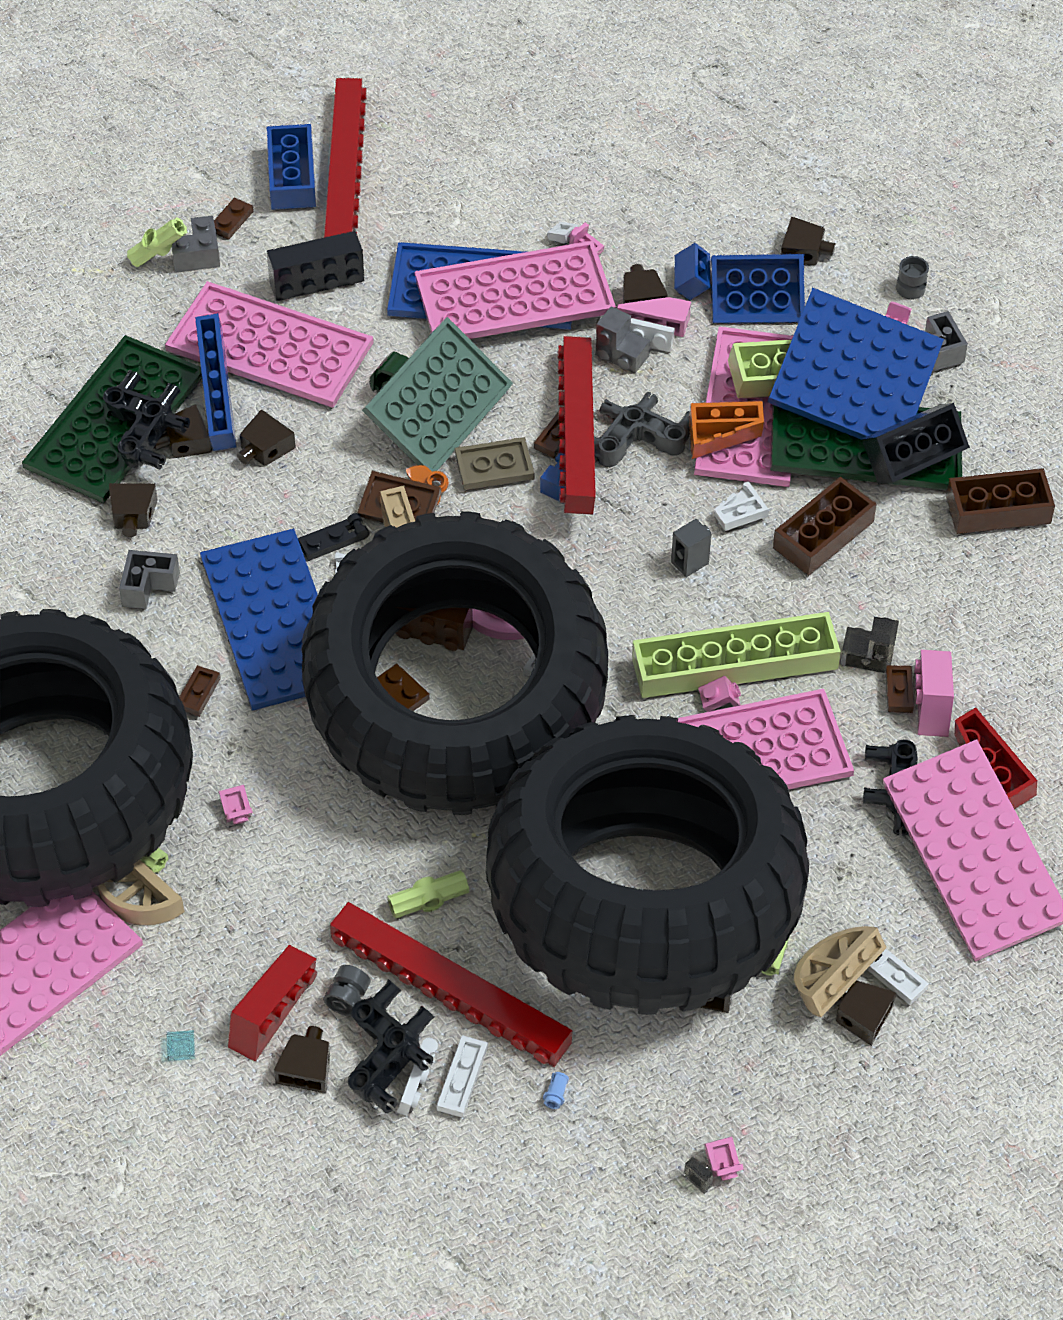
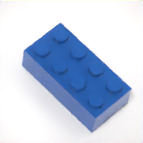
(291, 166)

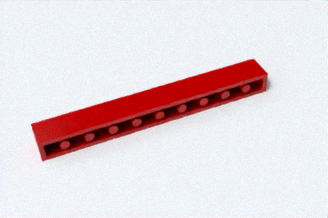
(346, 156)
(576, 425)
(451, 984)

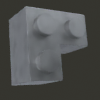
(199, 249)
(618, 343)
(954, 345)
(146, 572)

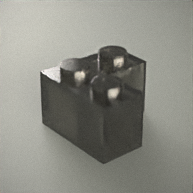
(872, 648)

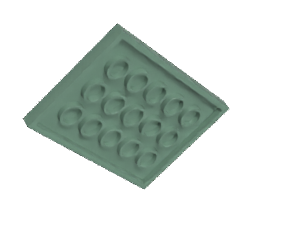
(437, 396)

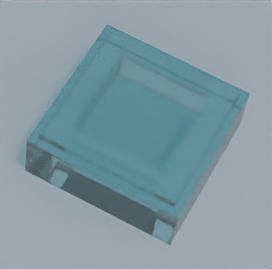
(180, 1045)

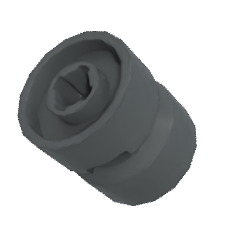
(912, 277)
(348, 988)

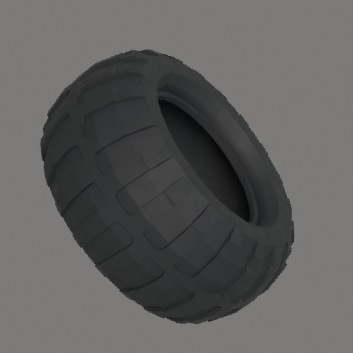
(433, 568)
(137, 786)
(642, 943)

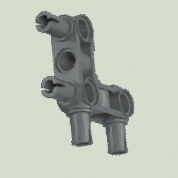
(635, 424)

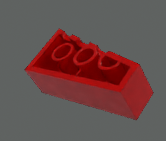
(1011, 772)
(270, 1002)

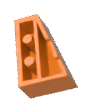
(723, 425)

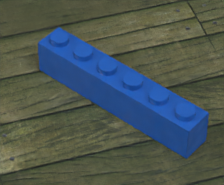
(215, 382)

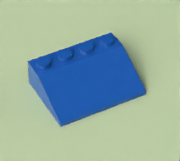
(757, 288)

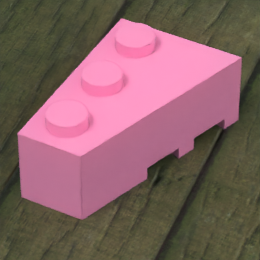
(934, 692)

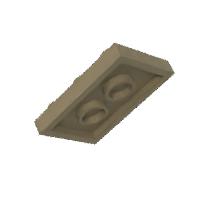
(494, 463)

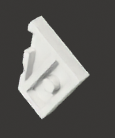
(741, 508)

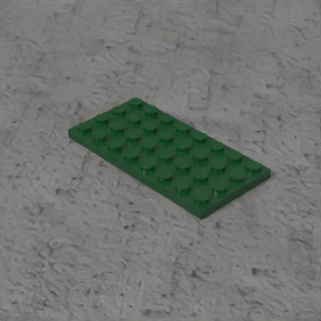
(84, 439)
(819, 450)

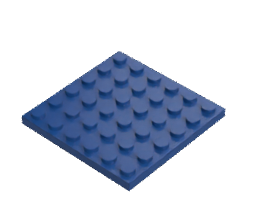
(854, 367)

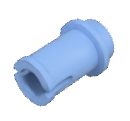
(554, 1096)

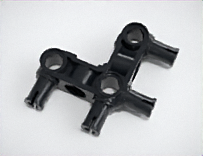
(149, 417)
(897, 763)
(394, 1050)

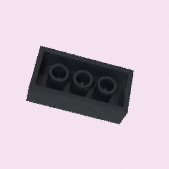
(315, 265)
(915, 443)

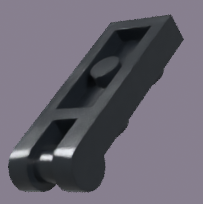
(333, 537)

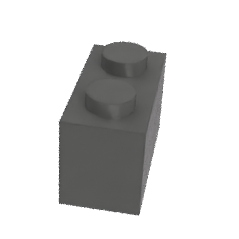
(691, 547)

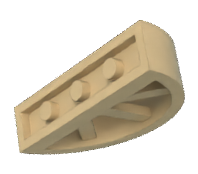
(395, 507)
(148, 914)
(846, 956)

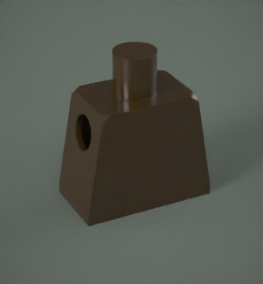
(806, 239)
(642, 285)
(265, 440)
(192, 442)
(132, 506)
(864, 1010)
(305, 1062)

